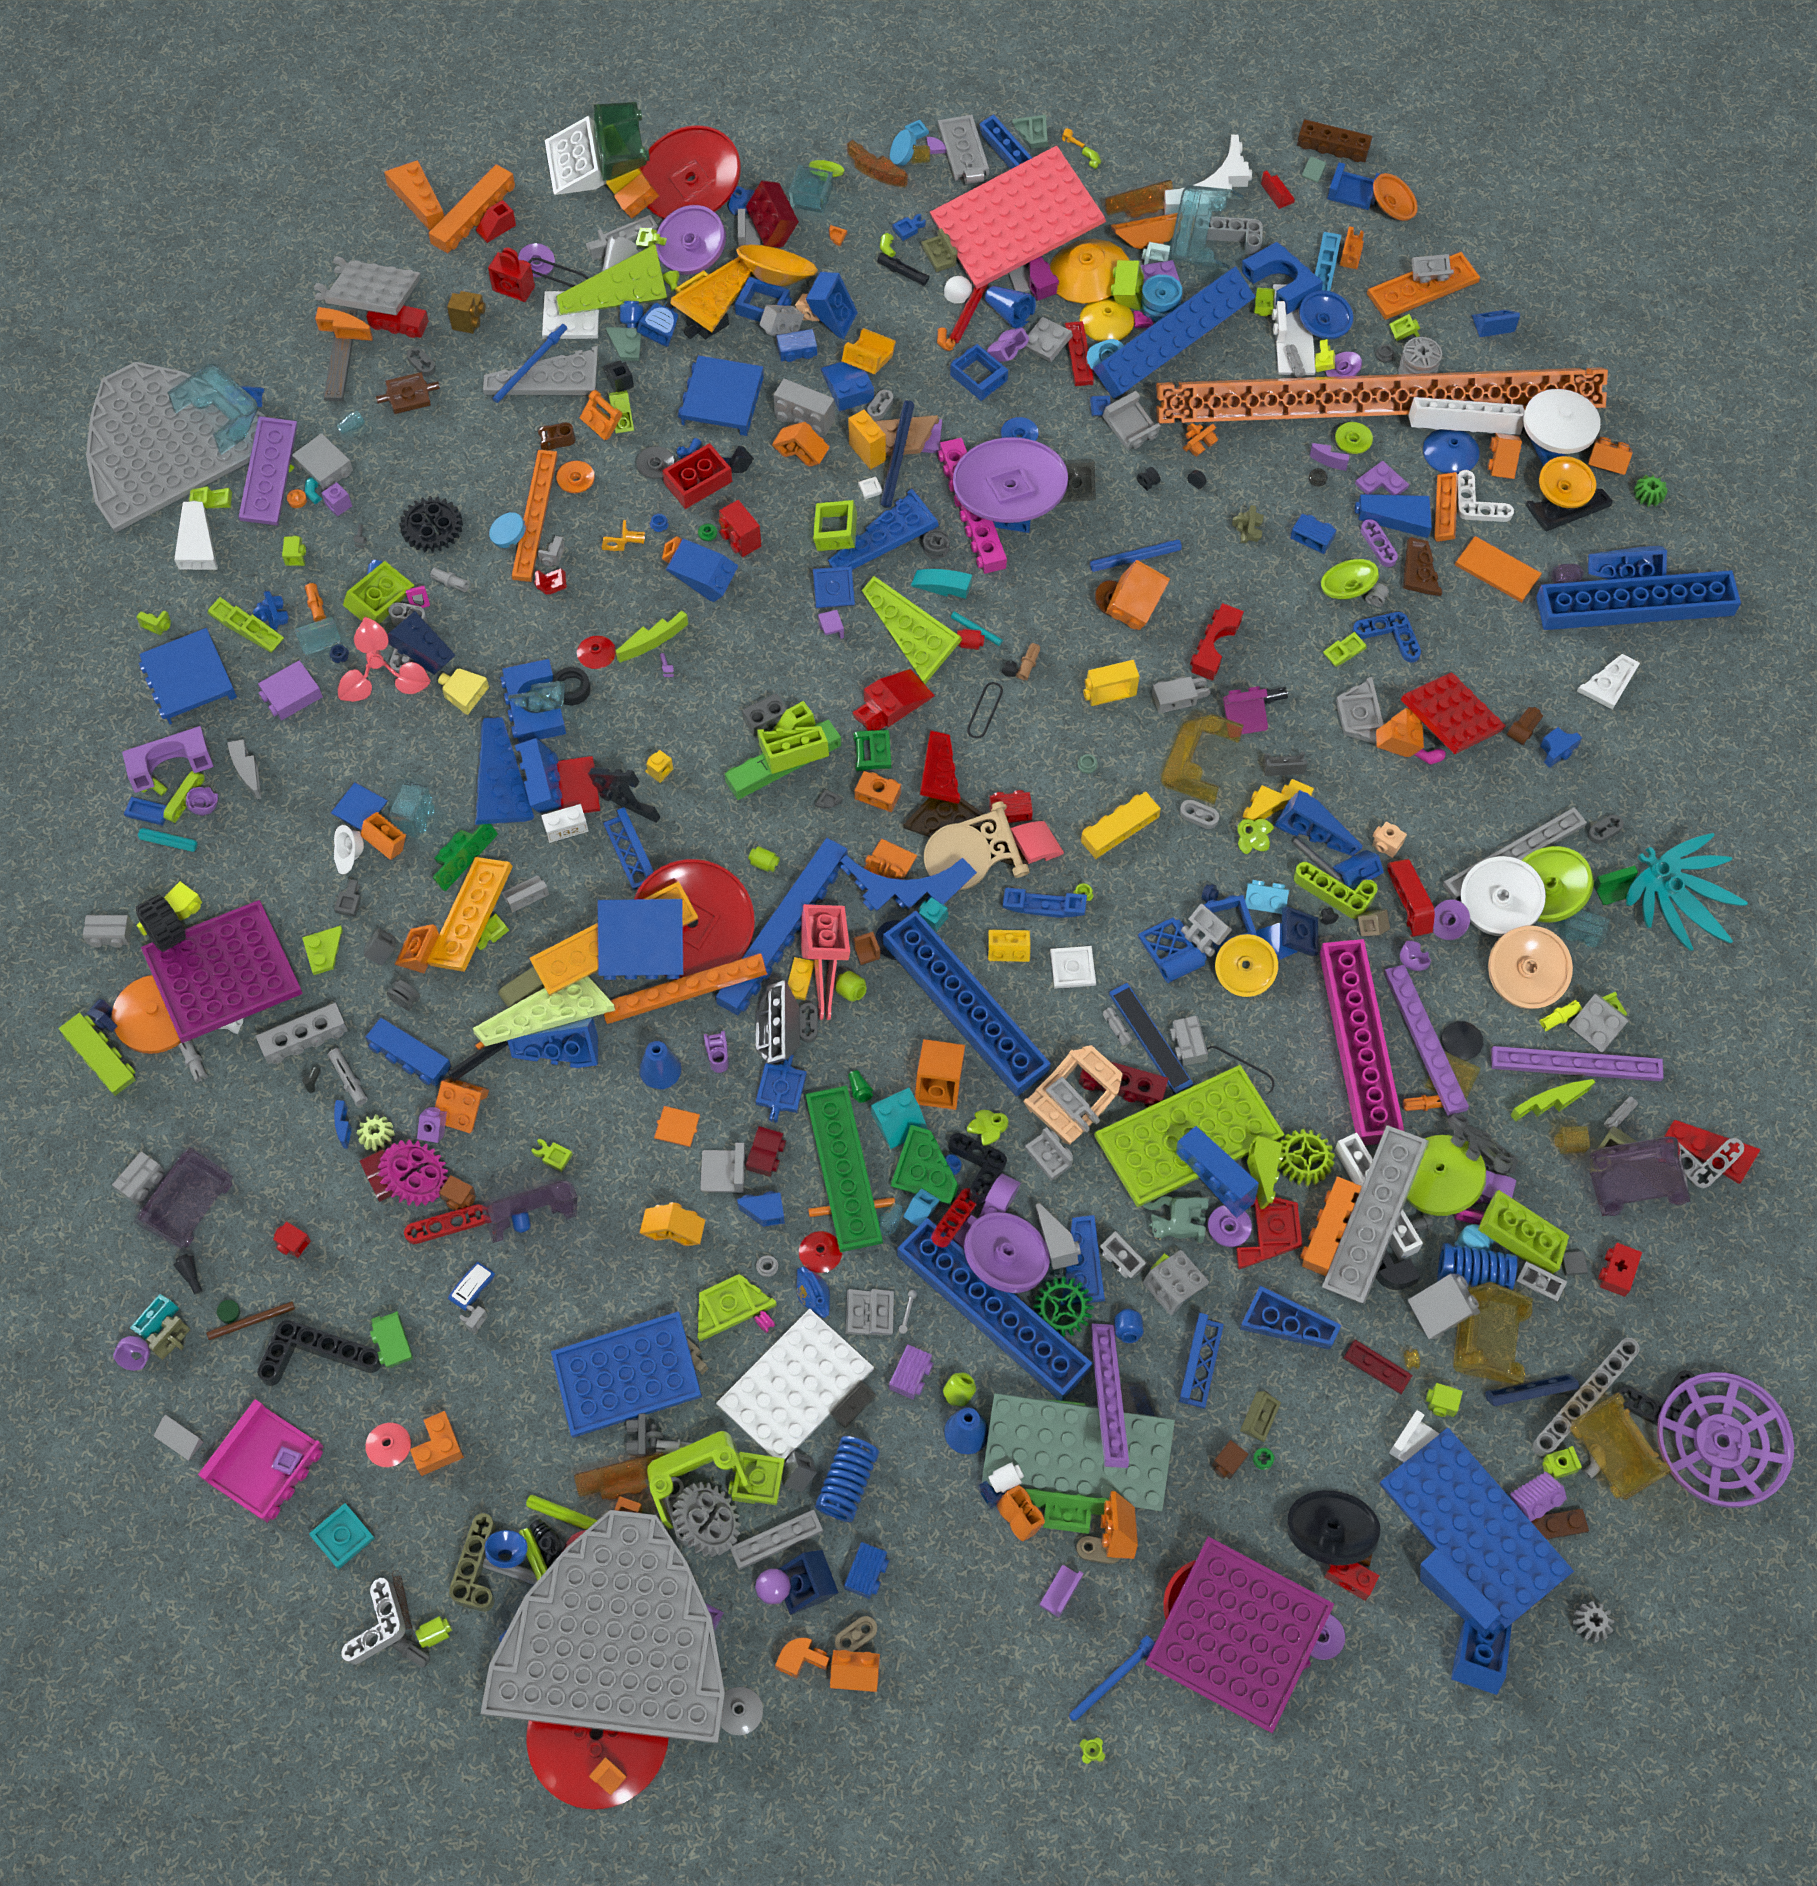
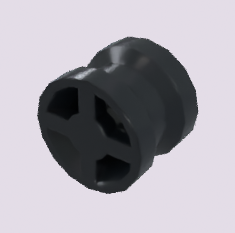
(1148, 478)

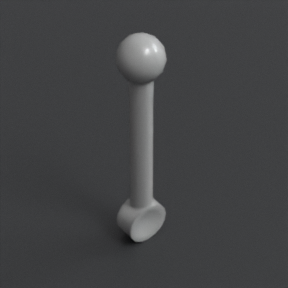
(912, 1294)

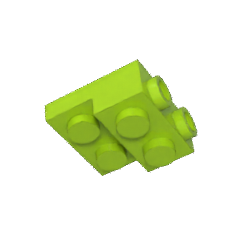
(764, 1475)

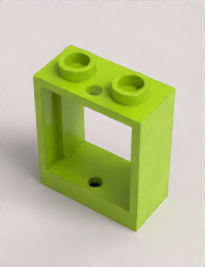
(845, 538)

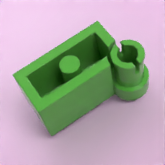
(391, 1340)

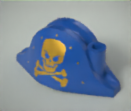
(813, 1292)

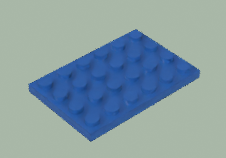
(626, 1374)

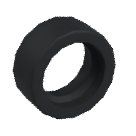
(574, 672)

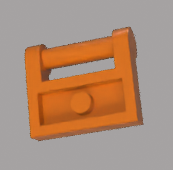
(598, 420)

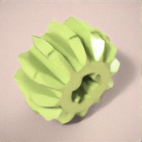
(375, 1140)

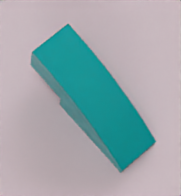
(943, 582)

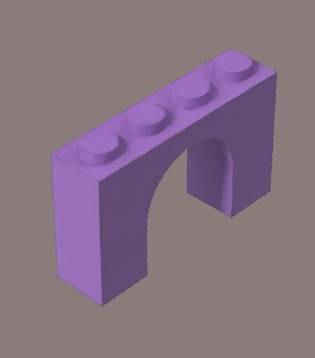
(144, 758)

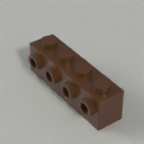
(1315, 137)

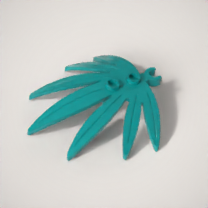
(1668, 881)

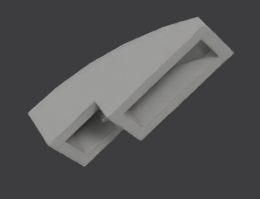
(245, 766)

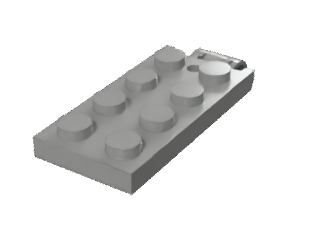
(964, 148)

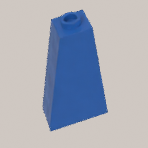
(1397, 512)
(1459, 1593)

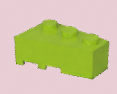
(792, 747)

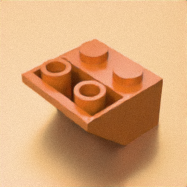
(1610, 455)
(1120, 1527)

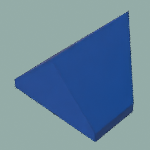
(1273, 936)

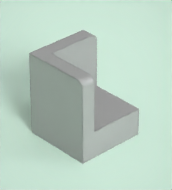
(598, 247)

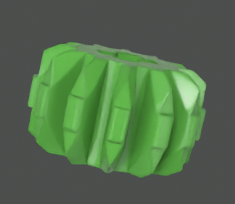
(1650, 490)

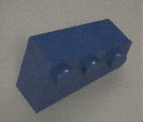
(420, 643)

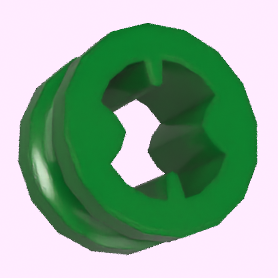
(1258, 1463)

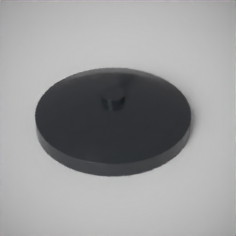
(1333, 1527)

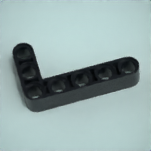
(317, 1347)

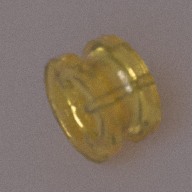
(1412, 1359)

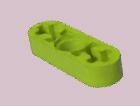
(178, 802)

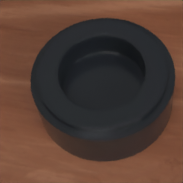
(1197, 479)

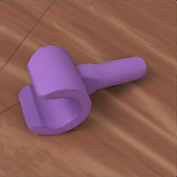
(666, 668)

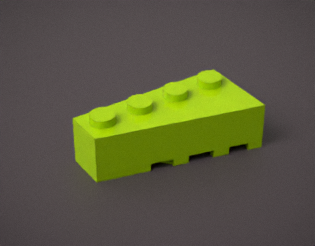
(97, 1054)

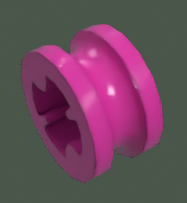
(764, 1321)

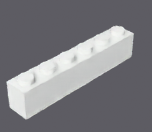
(1466, 416)
(1357, 1163)

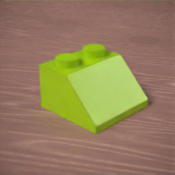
(1128, 284)

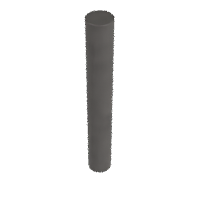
(1316, 859)

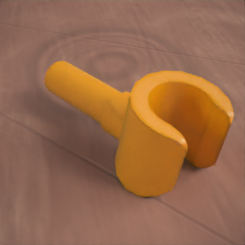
(1069, 133)

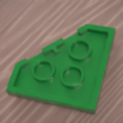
(924, 1167)

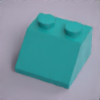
(896, 1115)

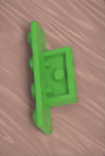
(1067, 1511)

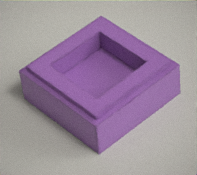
(287, 1461)

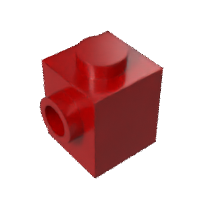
(291, 1240)

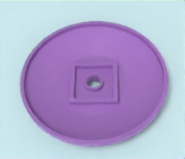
(1029, 466)

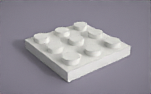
(579, 325)

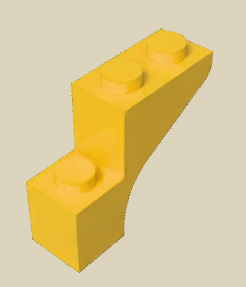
(1268, 801)

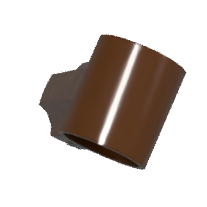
(1523, 729)

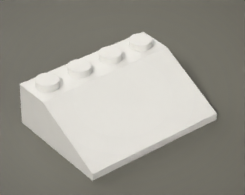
(574, 159)

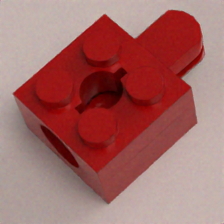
(511, 275)

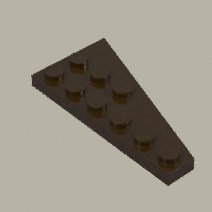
(939, 813)

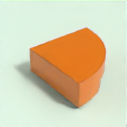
(837, 235)

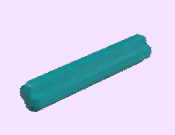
(167, 839)

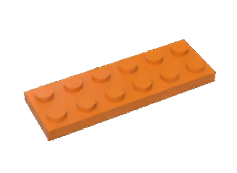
(1406, 294)

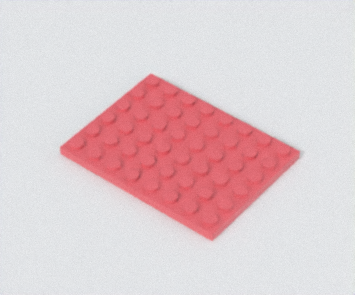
(1018, 217)

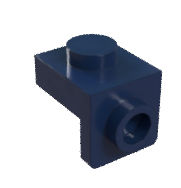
(101, 1014)

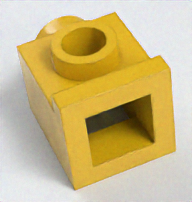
(657, 763)

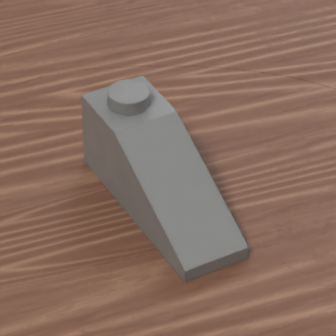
(1059, 1240)

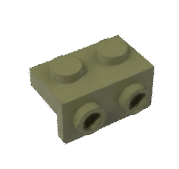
(940, 251)

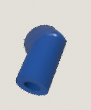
(683, 452)

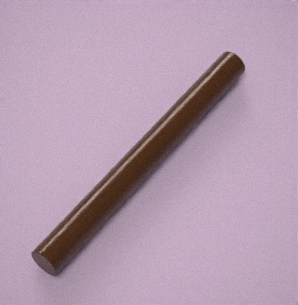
(250, 1320)

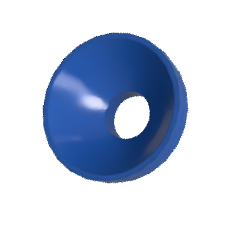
(505, 1542)

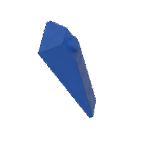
(1310, 818)

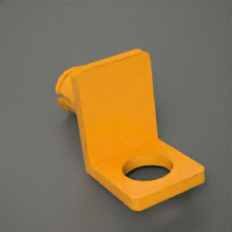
(627, 536)

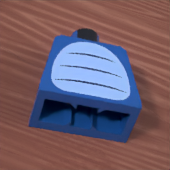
(659, 323)

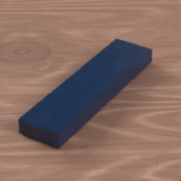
(1531, 1390)

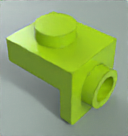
(1264, 301)

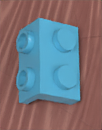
(1266, 897)

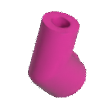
(1431, 757)

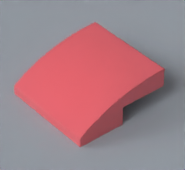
(1036, 841)

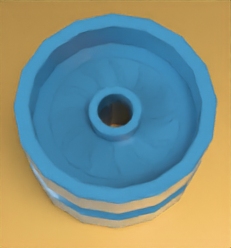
(1160, 296)

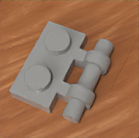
(1210, 924)

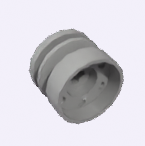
(1420, 356)

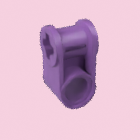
(717, 1048)

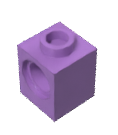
(336, 499)

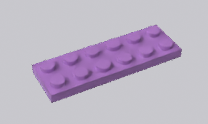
(268, 471)

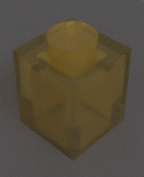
(1572, 1140)

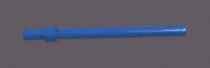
(552, 339)

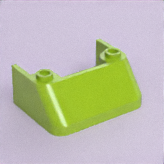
(716, 1447)

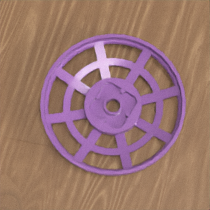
(1734, 1432)

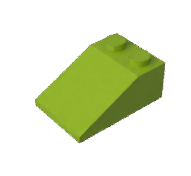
(376, 593)

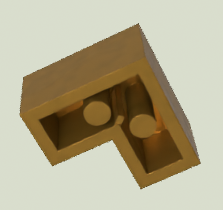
(465, 311)

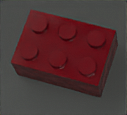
(772, 214)

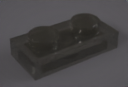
(852, 1404)

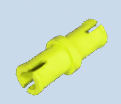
(1560, 1015)

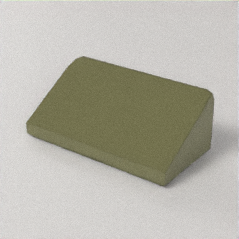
(1260, 1416)

